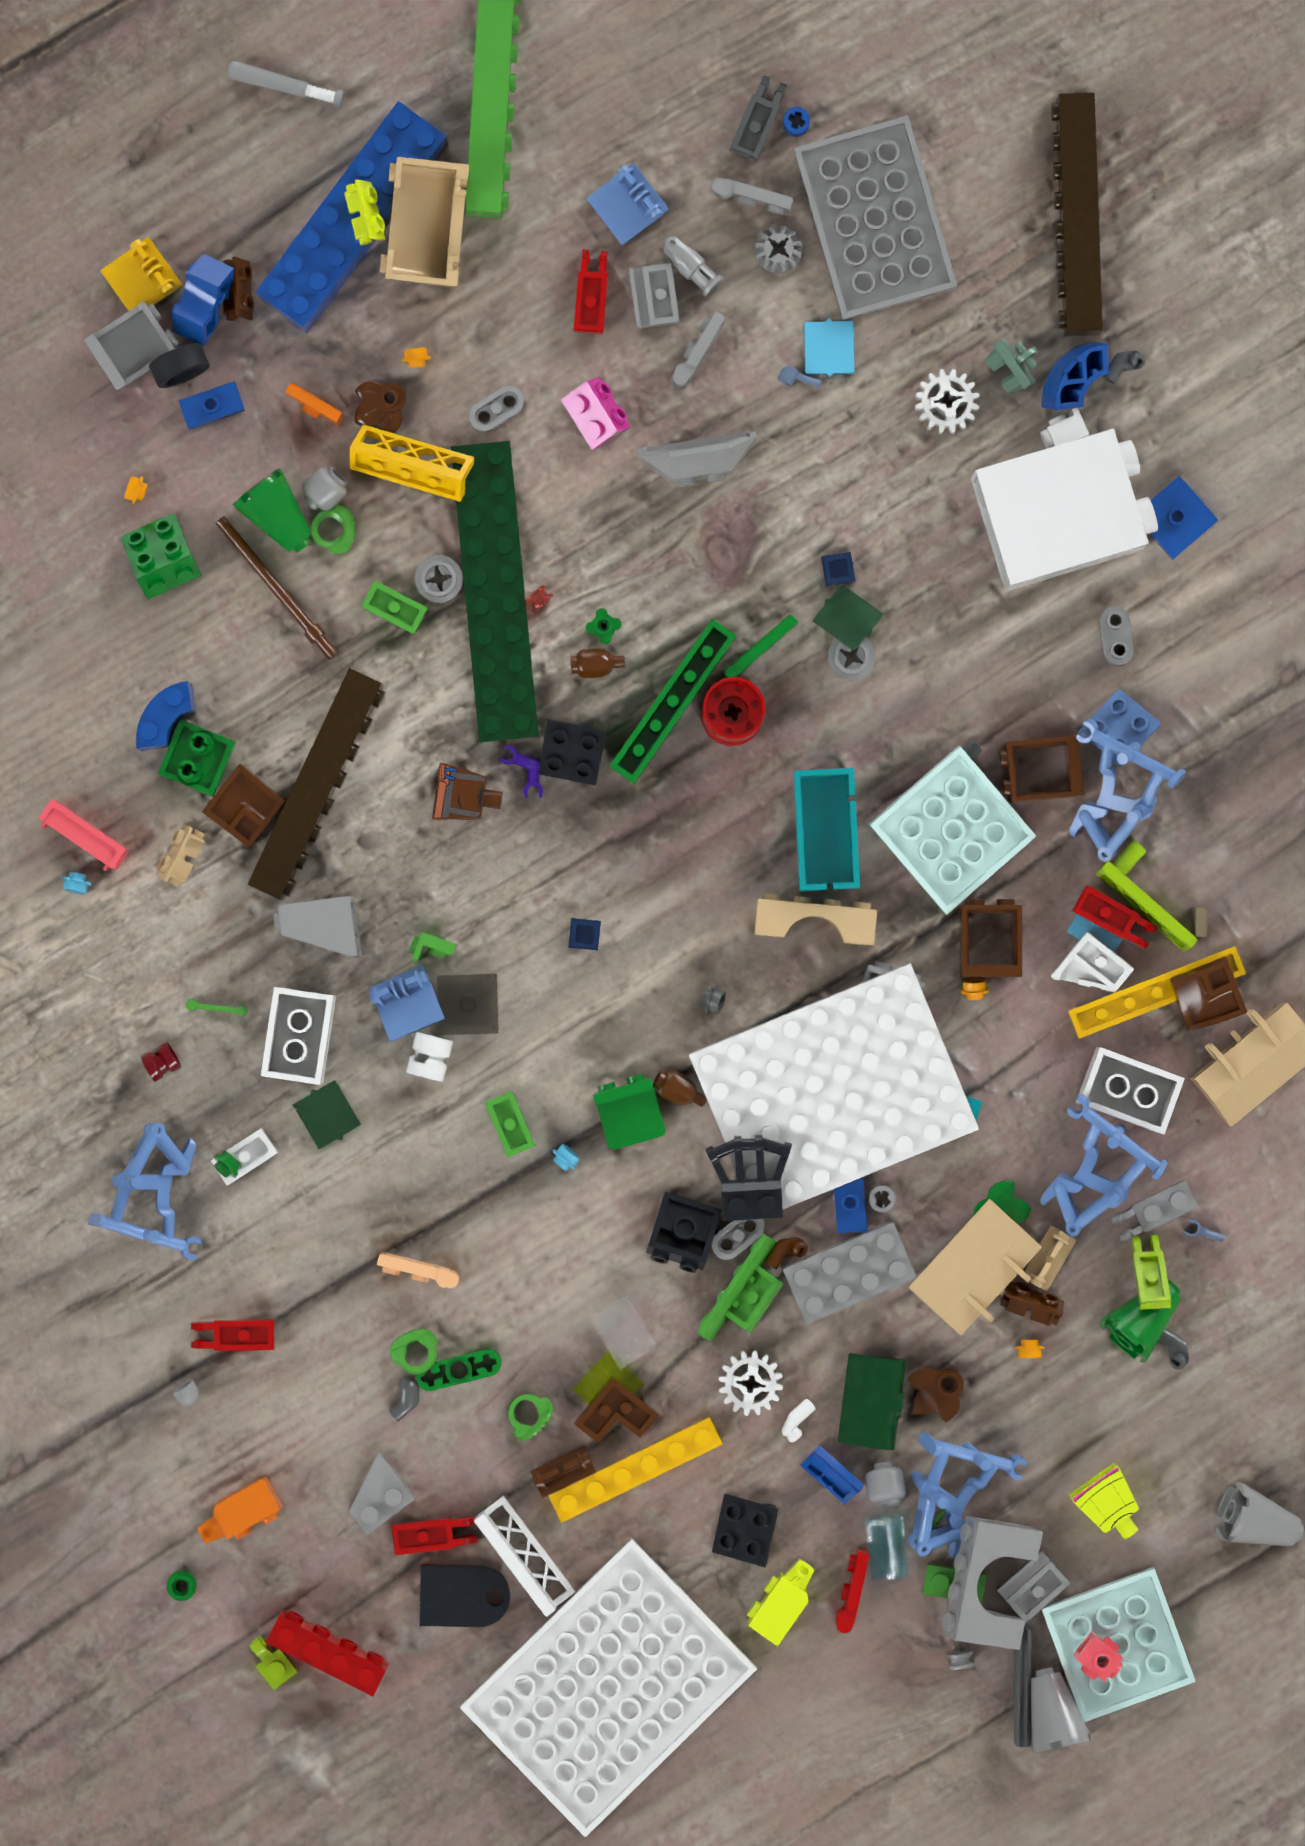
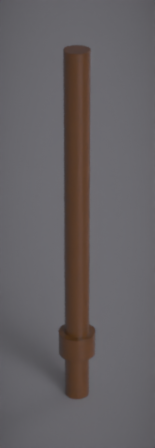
(313, 632)

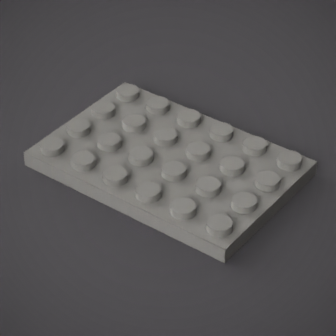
(875, 218)

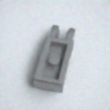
(750, 195)
(697, 351)
(1157, 1209)

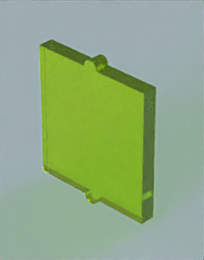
(601, 1373)

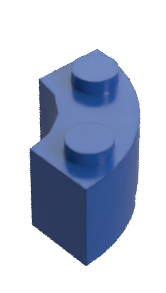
(204, 291)
(1074, 374)
(163, 715)

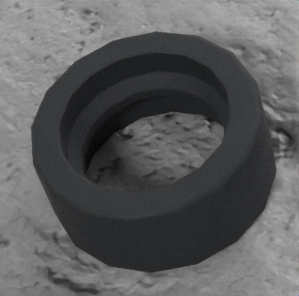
(179, 365)

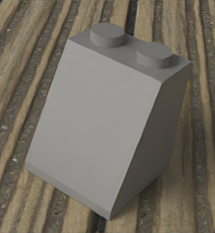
(322, 923)

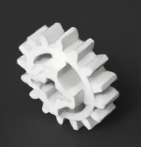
(949, 414)
(748, 1395)

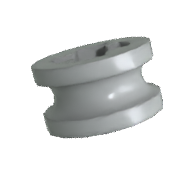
(872, 1200)
(960, 1659)

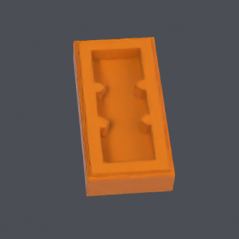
(313, 405)

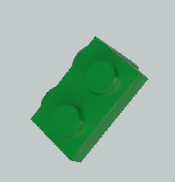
(160, 556)
(629, 1112)

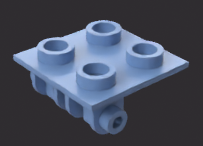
(627, 203)
(1123, 721)
(406, 1003)

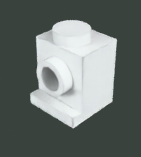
(1064, 429)

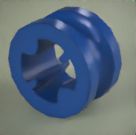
(805, 119)

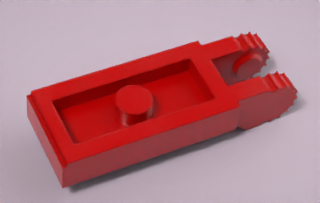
(591, 296)
(1111, 915)
(237, 1335)
(430, 1535)
(852, 1592)

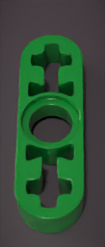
(479, 1357)

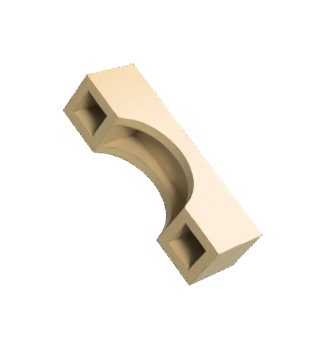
(853, 923)

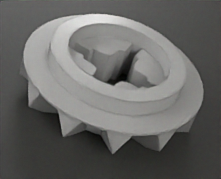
(780, 262)
(426, 572)
(855, 670)

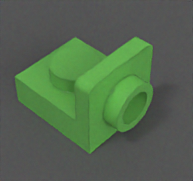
(437, 946)

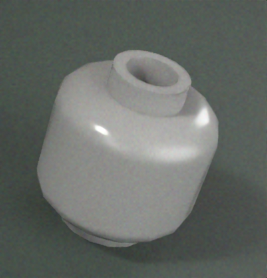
(324, 488)
(885, 1485)

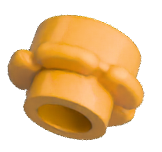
(416, 357)
(136, 489)
(974, 988)
(1030, 1349)

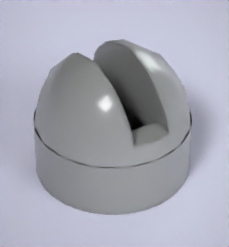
(186, 1393)

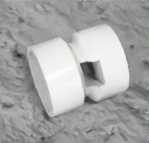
(429, 1056)

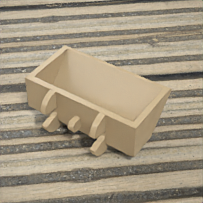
(1253, 1063)
(975, 1267)

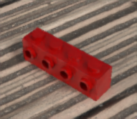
(328, 1653)

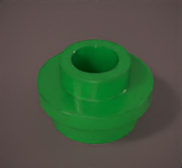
(226, 1164)
(173, 1590)

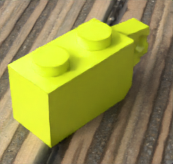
(782, 1604)

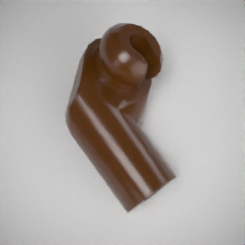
(786, 1248)

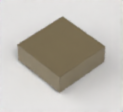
(1199, 922)

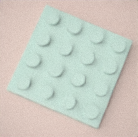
(952, 830)
(1140, 1622)

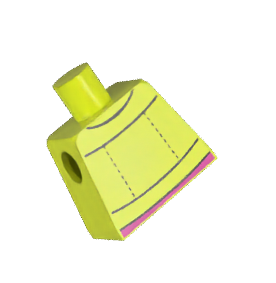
(1108, 1501)

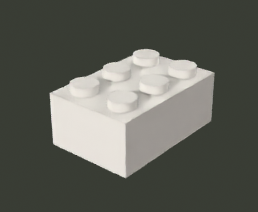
(298, 1035)
(1131, 1090)

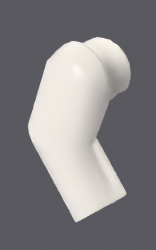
(794, 1418)

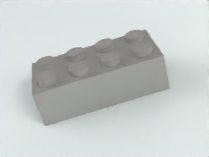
(849, 1272)

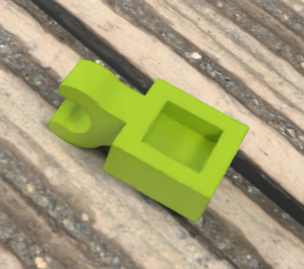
(274, 1665)

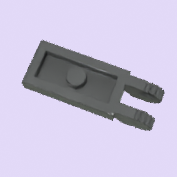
(757, 122)

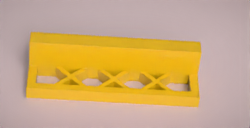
(407, 467)

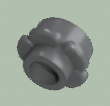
(713, 1000)

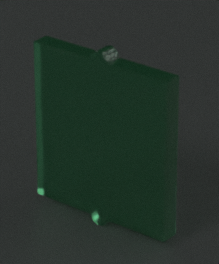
(848, 617)
(327, 1114)

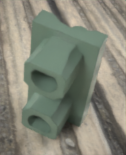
(1020, 376)

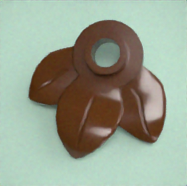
(375, 407)
(933, 1395)

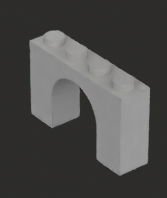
(980, 1544)

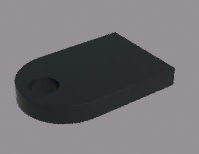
(459, 1595)

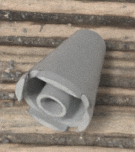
(1256, 1519)
(1054, 1714)

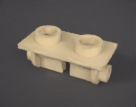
(183, 844)
(1050, 1258)

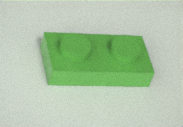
(394, 607)
(510, 1124)
(939, 1578)

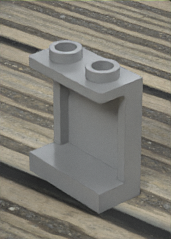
(130, 344)

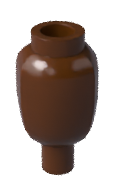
(595, 663)
(678, 1088)

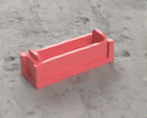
(83, 834)

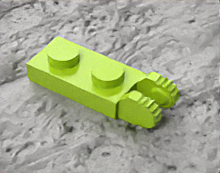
(1150, 1275)

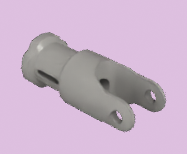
(692, 265)

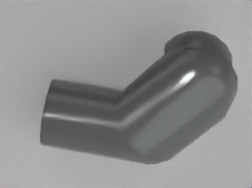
(1124, 362)
(1177, 1349)
(409, 1398)

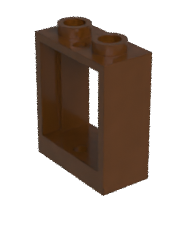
(1072, 762)
(1002, 906)

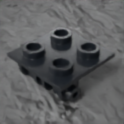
(572, 752)
(745, 1530)

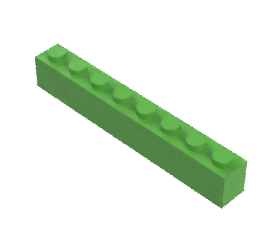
(491, 108)

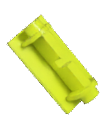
(362, 198)

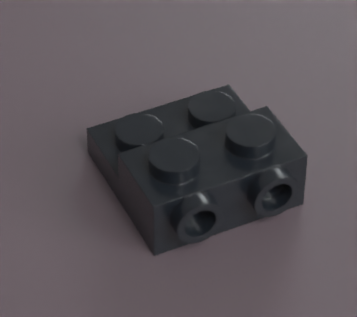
(683, 1232)

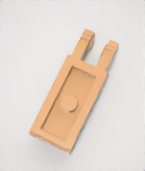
(420, 1270)

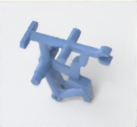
(1137, 809)
(131, 1179)
(1113, 1191)
(932, 1494)

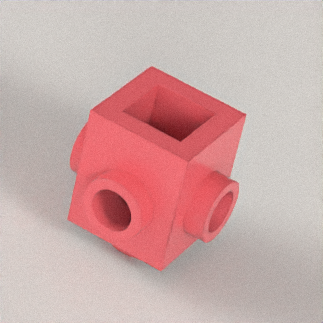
(1091, 1650)

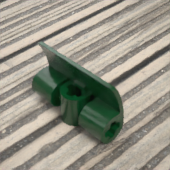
(872, 1401)

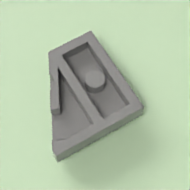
(380, 1496)

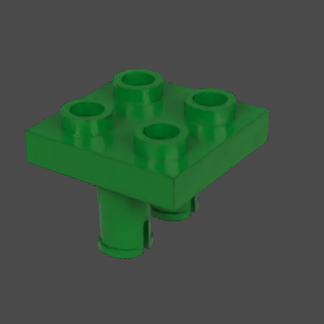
(196, 758)

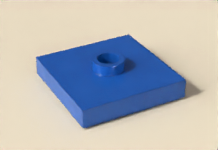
(1179, 517)

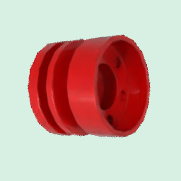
(742, 698)

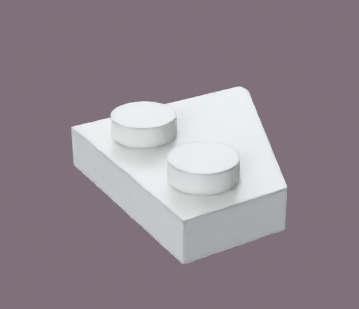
(1093, 965)

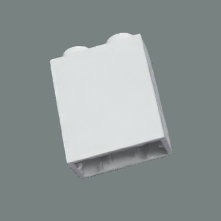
(1063, 508)

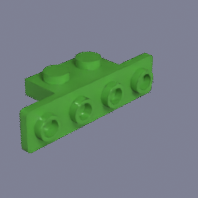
(747, 1293)

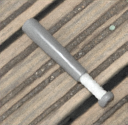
(267, 79)

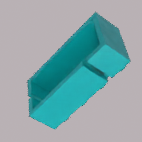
(826, 829)

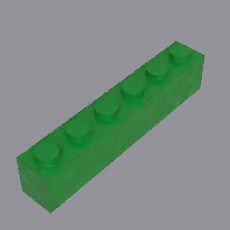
(672, 701)

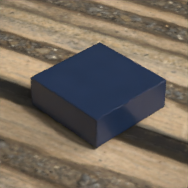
(838, 569)
(584, 934)

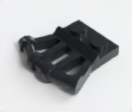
(750, 1197)

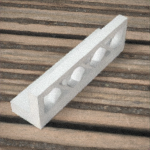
(515, 1563)

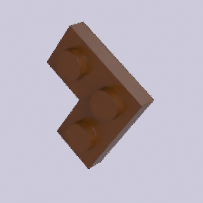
(613, 1404)

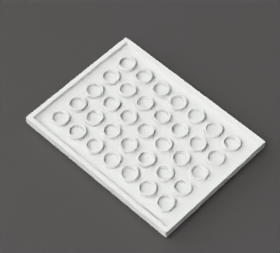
(841, 1081)
(608, 1687)

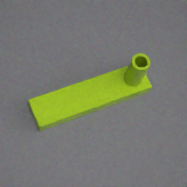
(1115, 877)

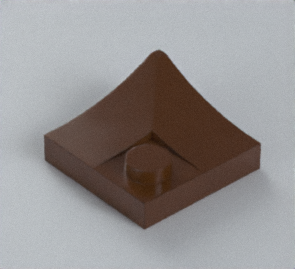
(244, 805)
(1208, 995)

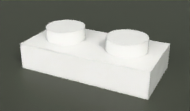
(250, 1153)

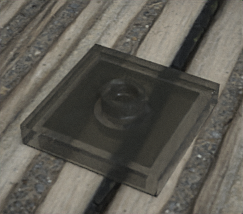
(468, 1004)

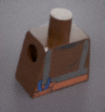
(462, 795)

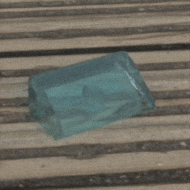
(887, 1547)

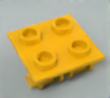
(141, 275)

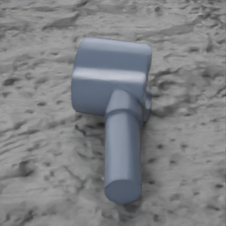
(790, 373)
(1205, 1232)

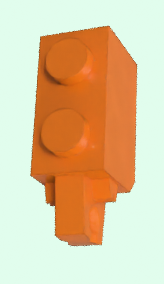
(242, 1510)

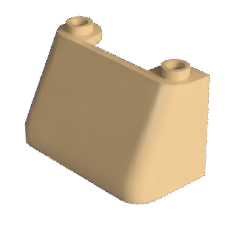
(425, 221)

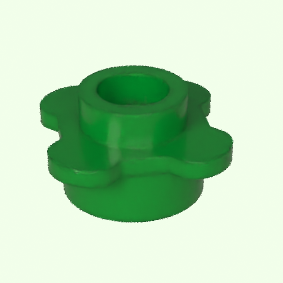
(611, 625)

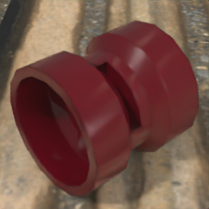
(159, 1063)

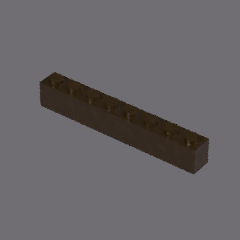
(1078, 214)
(315, 785)

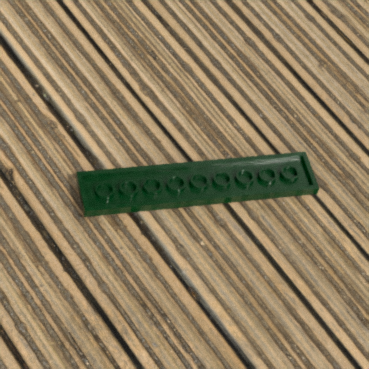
(495, 596)

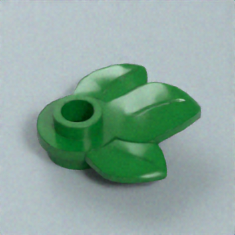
(1002, 1195)

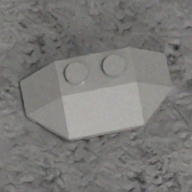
(699, 458)

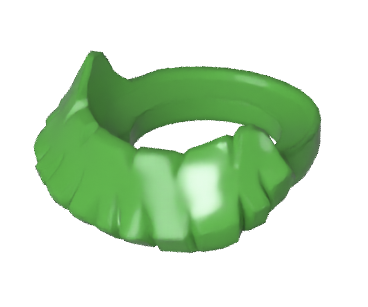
(343, 543)
(399, 1349)
(544, 1409)

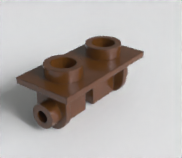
(240, 299)
(1046, 1307)
(563, 1471)

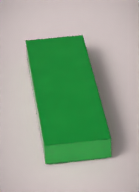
(761, 647)

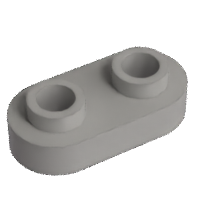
(496, 409)
(1116, 635)
(739, 1236)

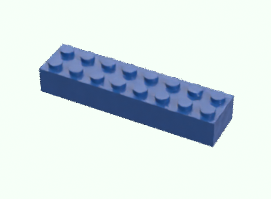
(326, 246)

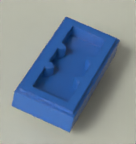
(211, 405)
(850, 1207)
(832, 1475)

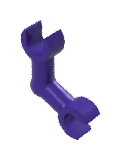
(532, 766)

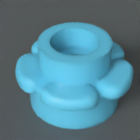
(76, 883)
(566, 1157)

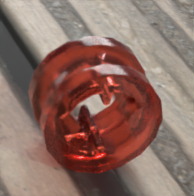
(538, 599)

